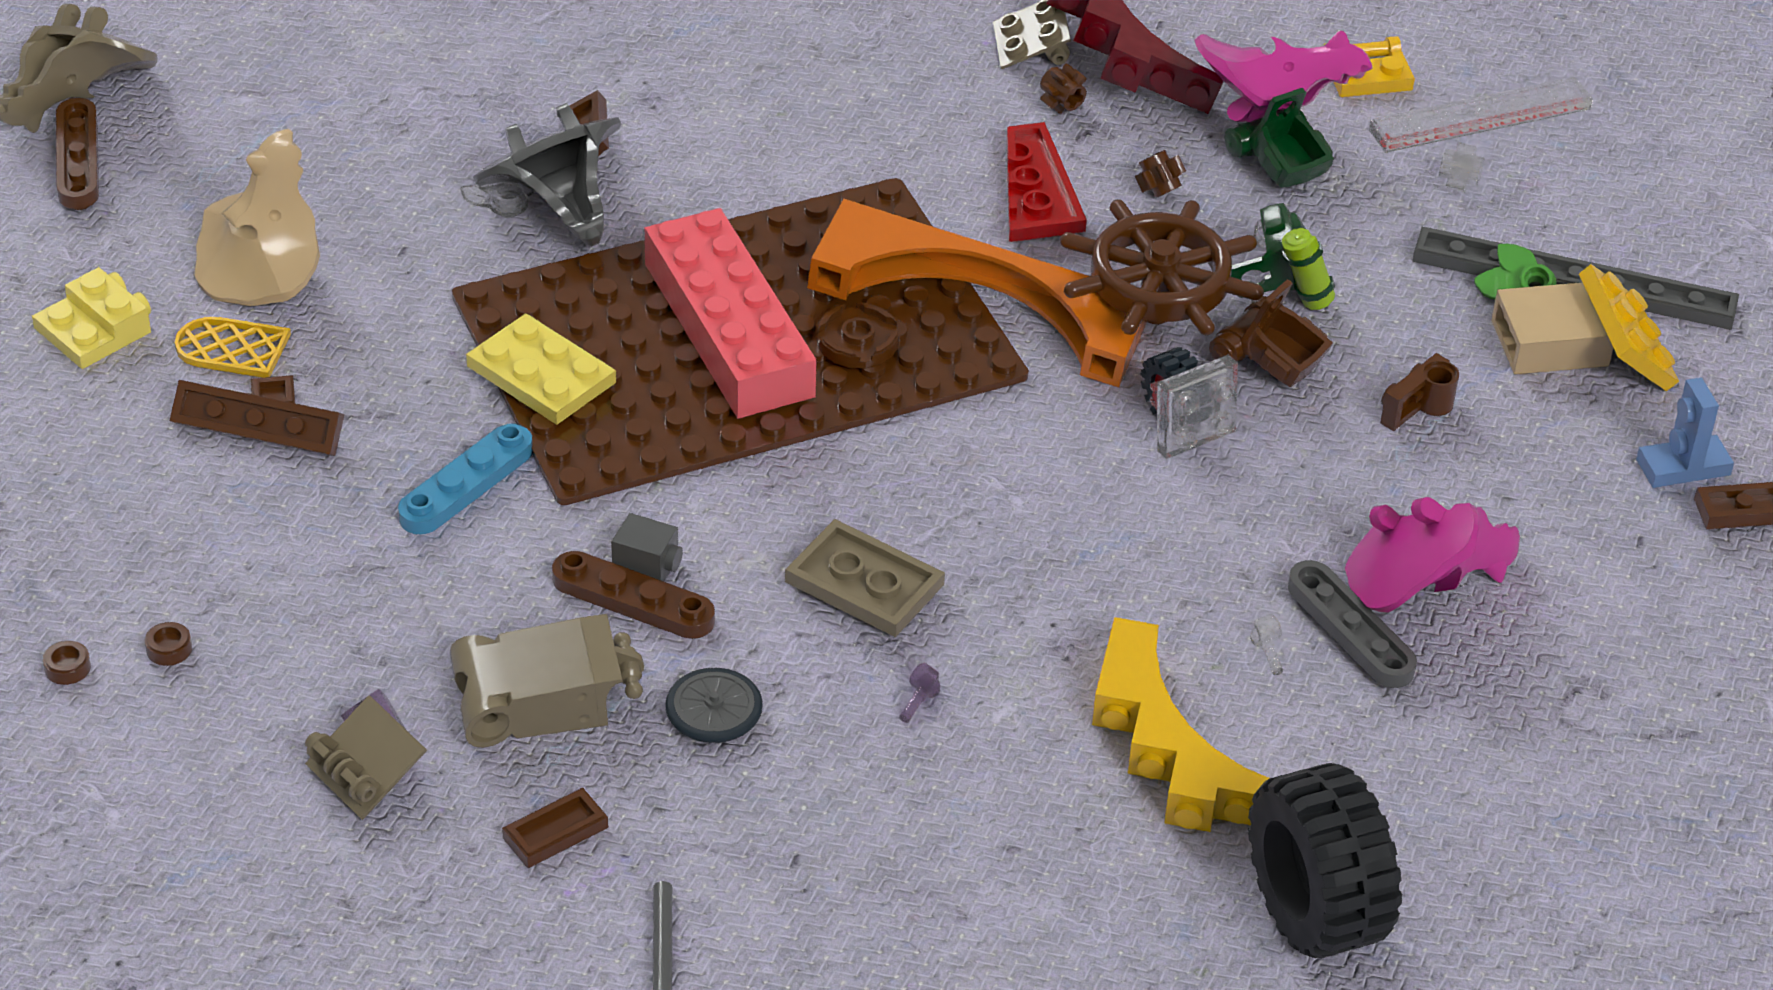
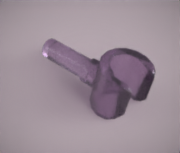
(926, 682)

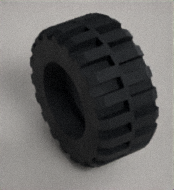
(1324, 860)

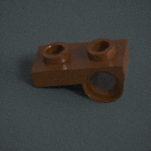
(1426, 388)

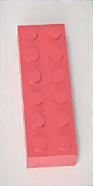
(730, 313)

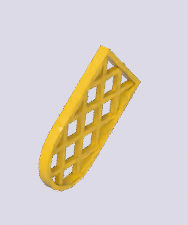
(225, 323)

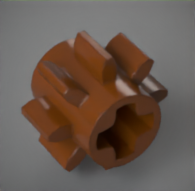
(1063, 88)
(1160, 173)

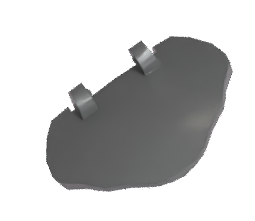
(560, 170)

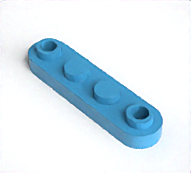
(465, 479)

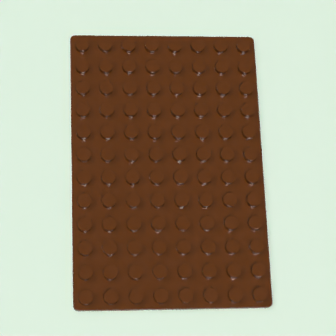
(665, 404)

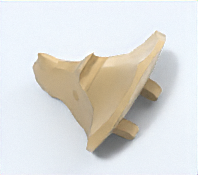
(262, 240)

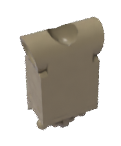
(542, 678)

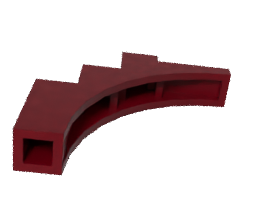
(1138, 55)

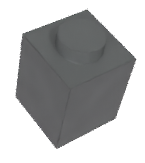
(647, 547)

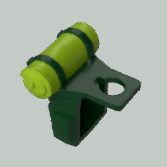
(1291, 256)

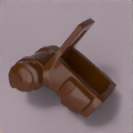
(1273, 338)

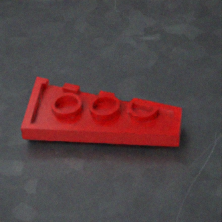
(1038, 187)

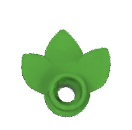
(1516, 270)

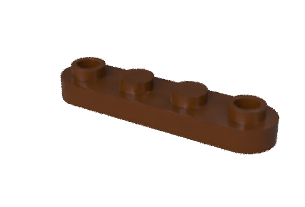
(77, 153)
(633, 594)

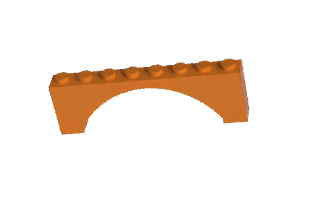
(879, 247)

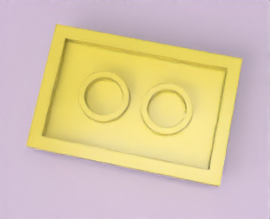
(541, 368)

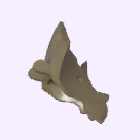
(64, 61)

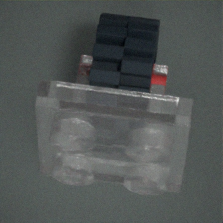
(1189, 400)

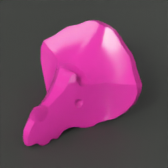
(1263, 75)
(1424, 549)

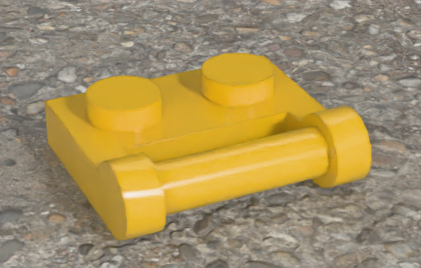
(1388, 73)

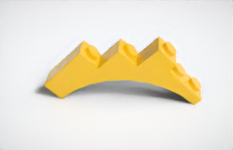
(1163, 743)

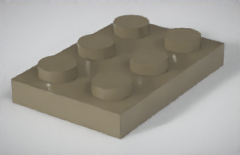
(865, 577)

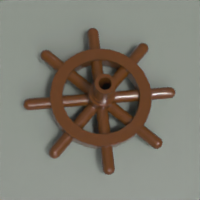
(1161, 267)

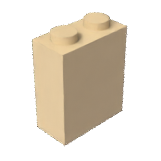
(1550, 329)

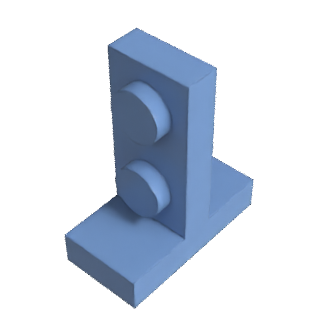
(1691, 448)

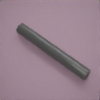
(662, 935)

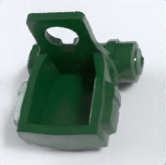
(1283, 142)

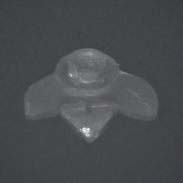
(502, 198)

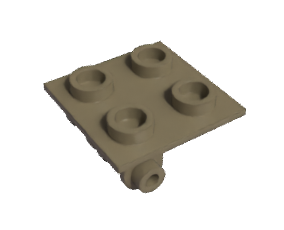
(1032, 32)
(363, 756)

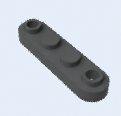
(1352, 624)

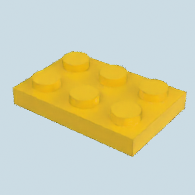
(1629, 327)

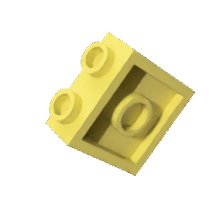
(94, 318)

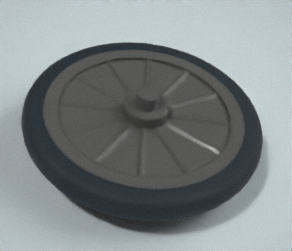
(714, 705)

